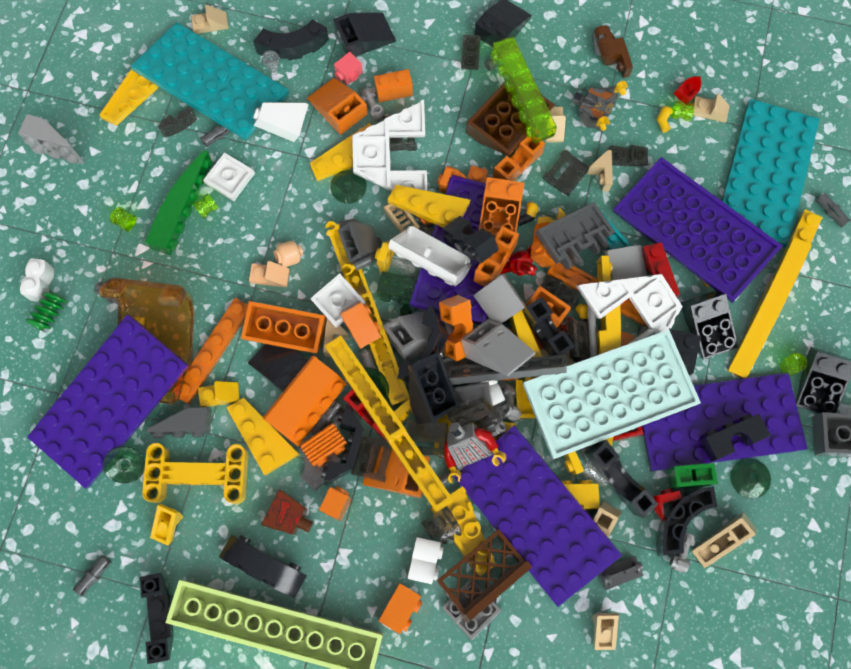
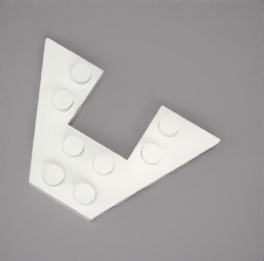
(372, 149)
(648, 294)

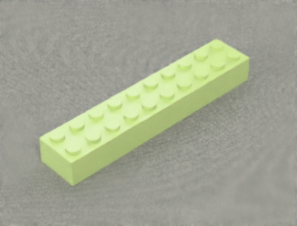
(273, 627)

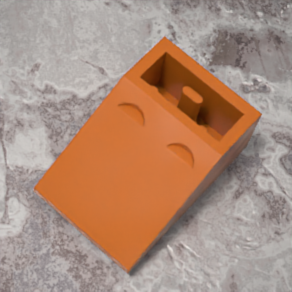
(338, 105)
(501, 205)
(557, 306)
(397, 477)

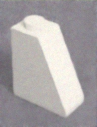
(281, 118)

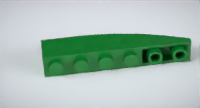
(178, 206)

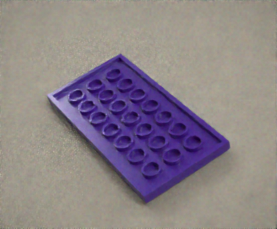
(697, 229)
(433, 289)
(107, 400)
(677, 437)
(539, 517)

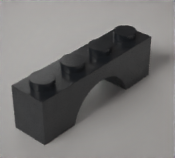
(631, 493)

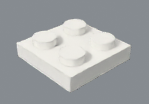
(229, 176)
(336, 297)

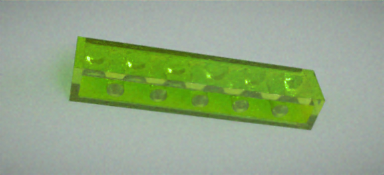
(523, 89)

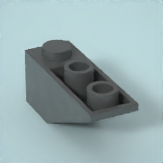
(188, 421)

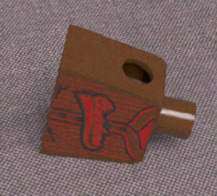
(287, 515)

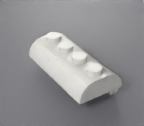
(431, 255)

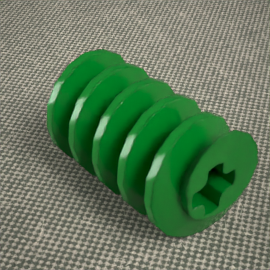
(45, 312)

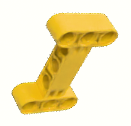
(194, 473)

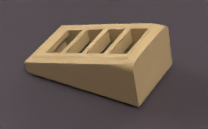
(388, 209)

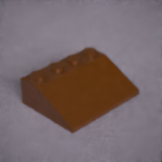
(499, 123)

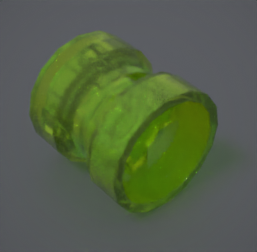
(683, 111)
(205, 206)
(123, 219)
(795, 360)

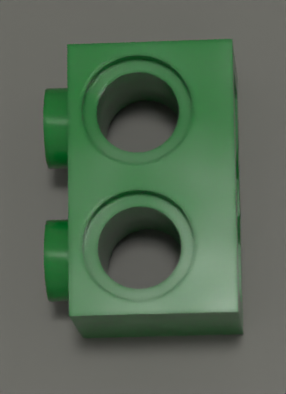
(692, 476)

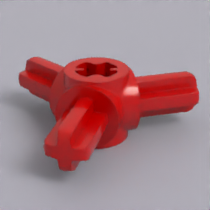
(520, 263)

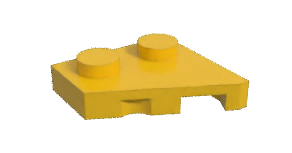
(384, 257)

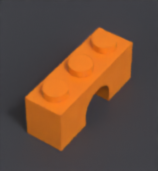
(514, 166)
(492, 267)
(457, 313)

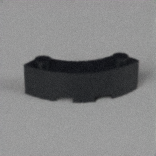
(292, 44)
(674, 526)
(263, 566)

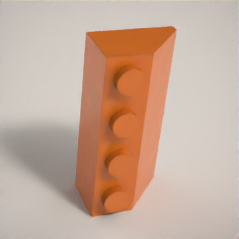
(284, 327)
(305, 400)

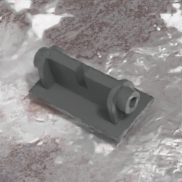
(621, 572)

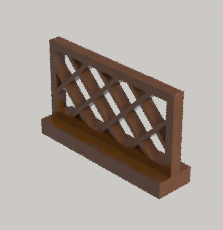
(493, 591)

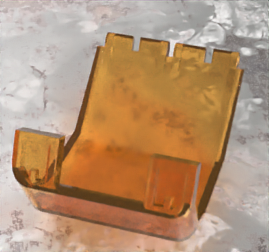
(167, 315)

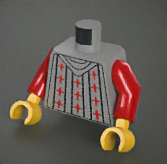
(467, 446)

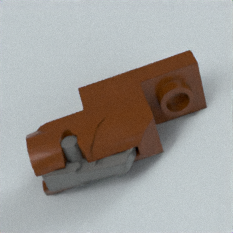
(612, 50)

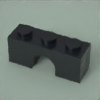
(462, 236)
(539, 319)
(749, 430)

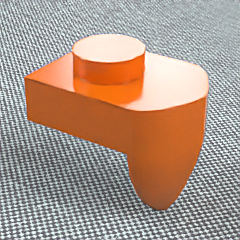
(444, 178)

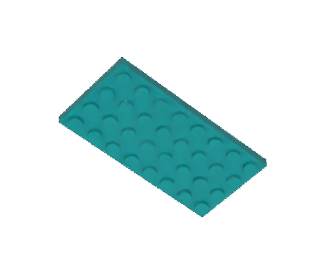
(208, 79)
(770, 167)

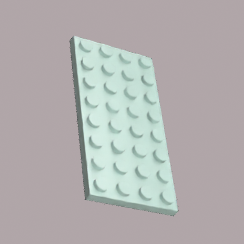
(611, 394)

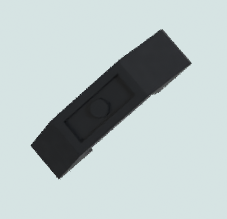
(435, 340)
(351, 423)
(158, 606)

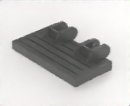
(576, 233)

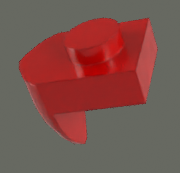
(688, 89)
(666, 496)

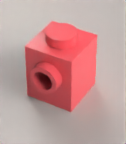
(348, 68)

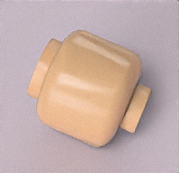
(288, 253)

